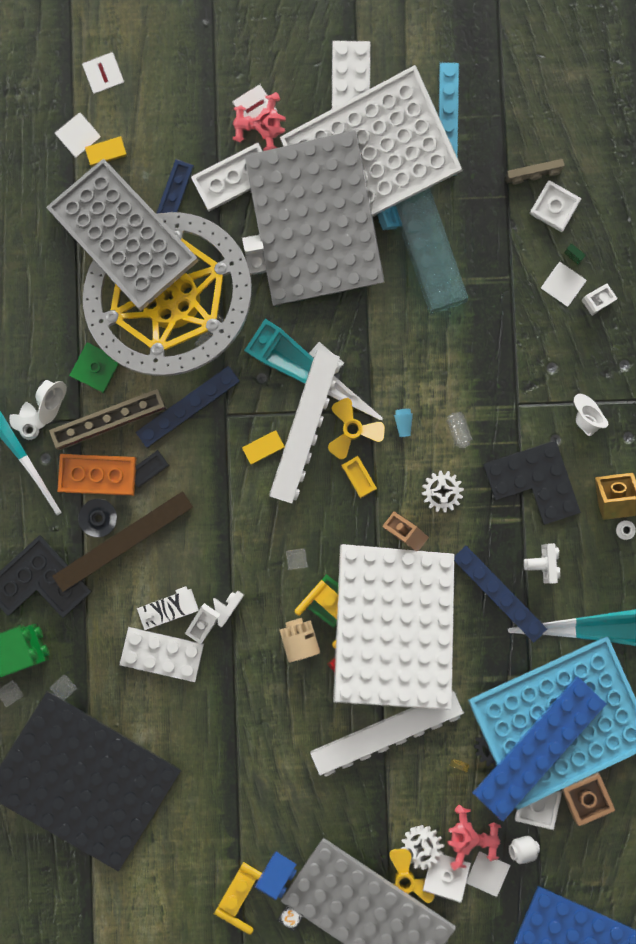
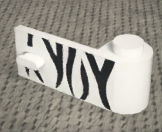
(168, 608)

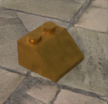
(616, 495)

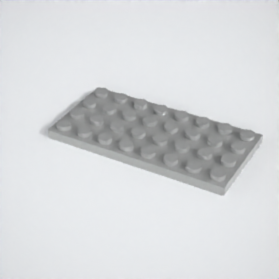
(122, 234)
(360, 904)

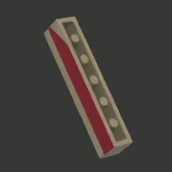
(107, 419)

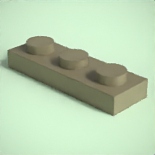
(535, 171)

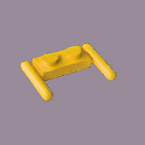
(325, 597)
(236, 895)

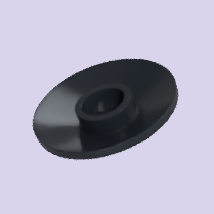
(88, 515)

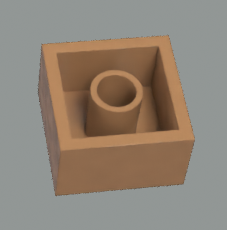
(588, 799)

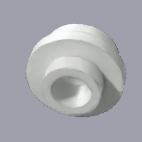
(619, 530)

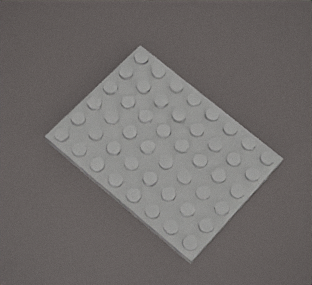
(314, 218)

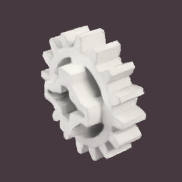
(442, 483)
(429, 843)

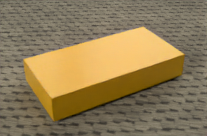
(109, 150)
(263, 447)
(359, 477)

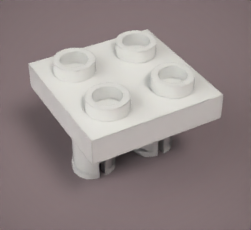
(546, 563)

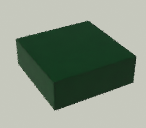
(574, 254)

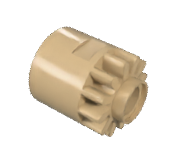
(299, 640)

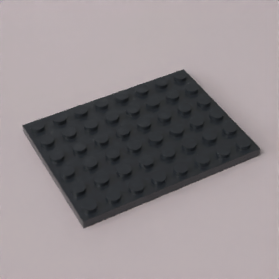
(83, 781)

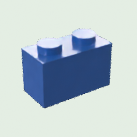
(275, 876)

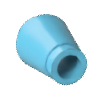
(404, 421)

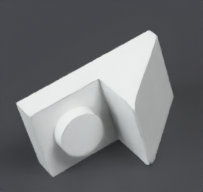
(254, 254)
(599, 299)
(226, 611)
(202, 623)

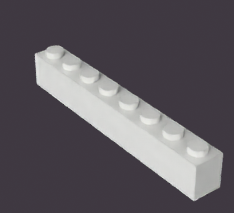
(304, 425)
(381, 735)

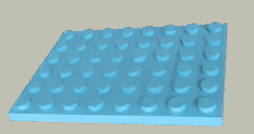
(516, 705)

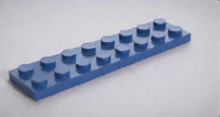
(539, 748)

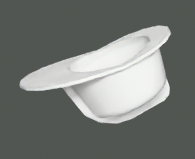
(49, 400)
(589, 415)

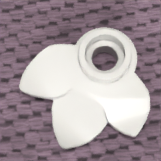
(27, 418)

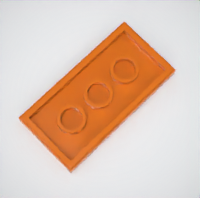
(97, 474)

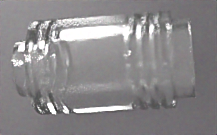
(459, 430)

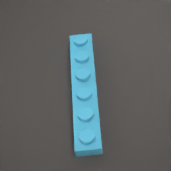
(449, 101)

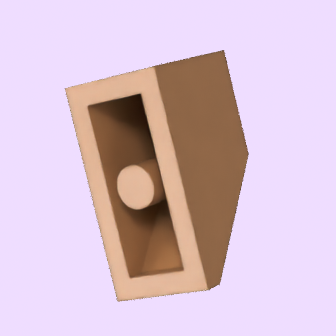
(405, 531)

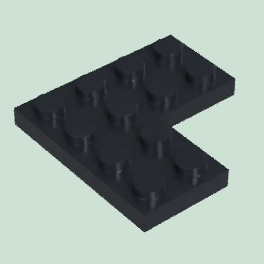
(538, 470)
(33, 572)

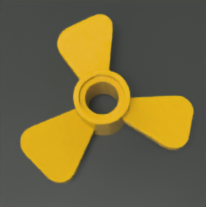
(344, 411)
(401, 860)

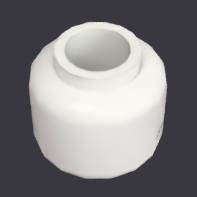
(524, 849)

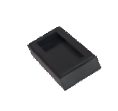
(150, 468)

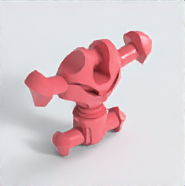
(266, 123)
(465, 839)

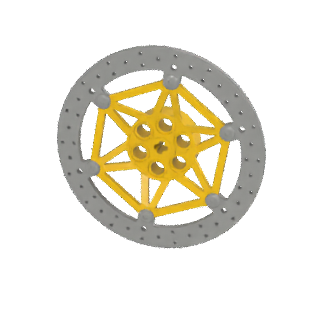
(199, 356)

